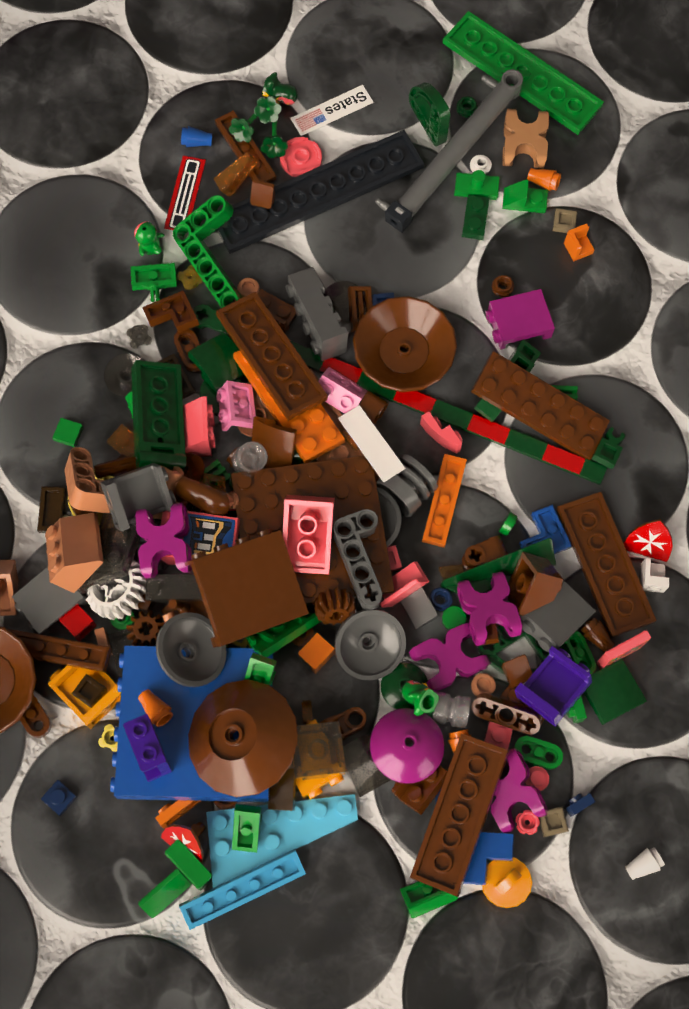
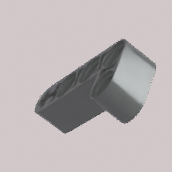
(361, 562)

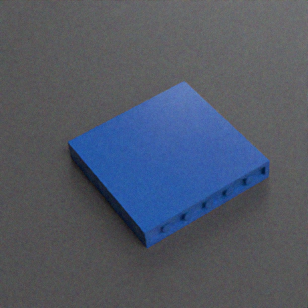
(144, 672)

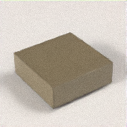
(564, 220)
(553, 822)

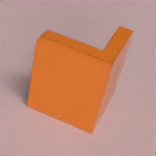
(578, 243)
(317, 652)

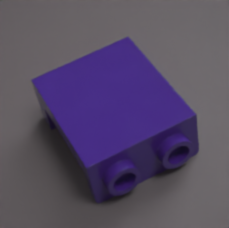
(555, 686)
(147, 747)

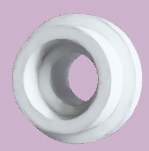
(480, 159)

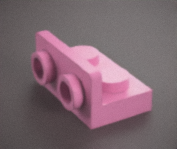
(341, 391)
(236, 405)

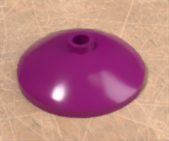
(396, 759)

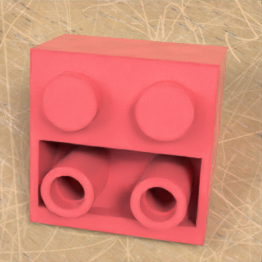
(199, 427)

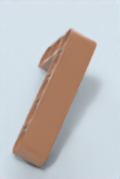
(83, 489)

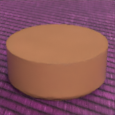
(248, 286)
(483, 684)

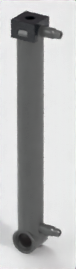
(400, 212)

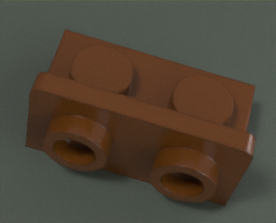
(280, 310)
(421, 793)

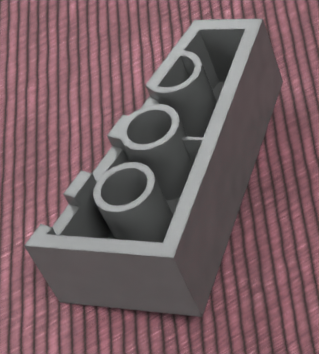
(320, 322)

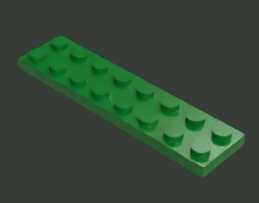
(541, 83)

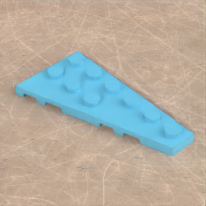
(279, 833)

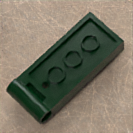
(158, 414)

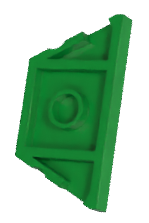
(274, 638)

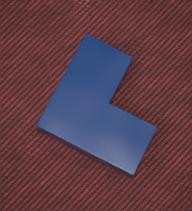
(548, 526)
(489, 847)

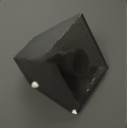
(361, 767)

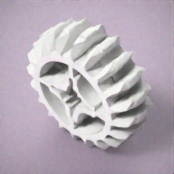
(120, 594)

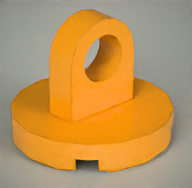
(507, 883)

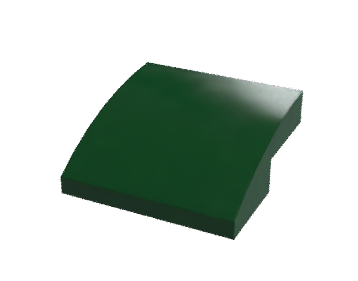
(217, 361)
(613, 692)

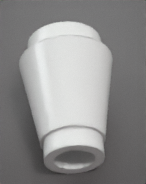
(645, 863)

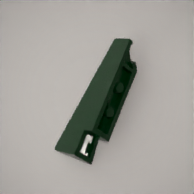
(481, 576)

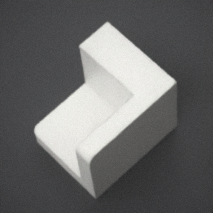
(653, 576)

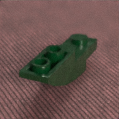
(523, 356)

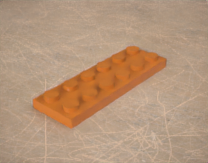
(314, 428)

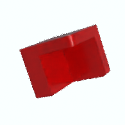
(78, 622)

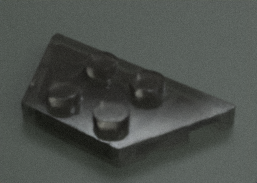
(117, 551)

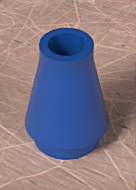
(194, 137)

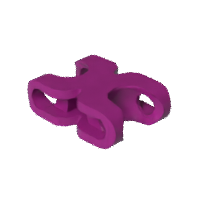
(163, 540)
(489, 608)
(449, 658)
(513, 790)

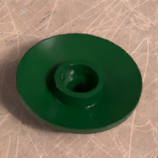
(391, 684)

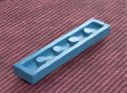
(242, 889)

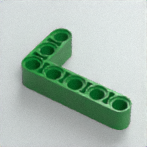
(205, 257)

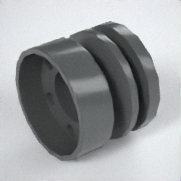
(409, 485)

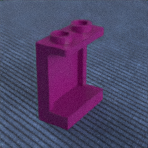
(519, 318)

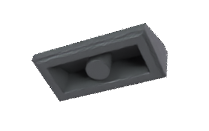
(419, 608)

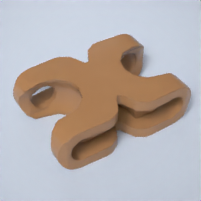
(525, 138)

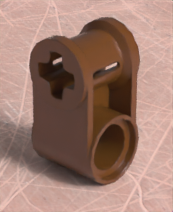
(373, 406)
(484, 551)
(345, 727)

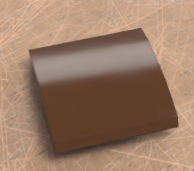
(276, 440)

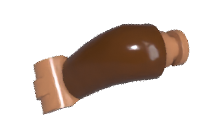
(200, 494)

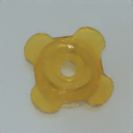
(189, 283)

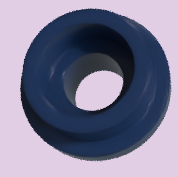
(443, 593)

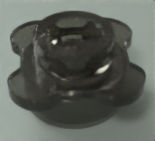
(139, 330)

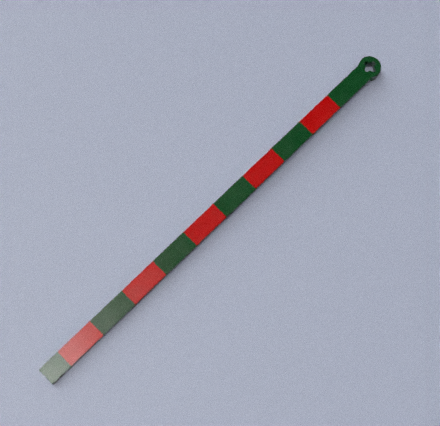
(443, 411)

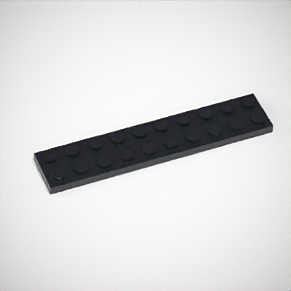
(322, 190)

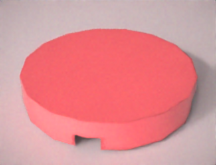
(301, 156)

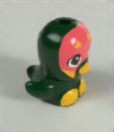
(282, 92)

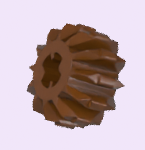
(334, 606)
(137, 630)

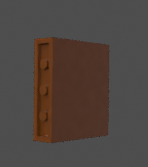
(248, 586)

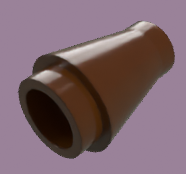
(597, 634)

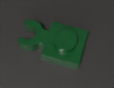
(608, 449)

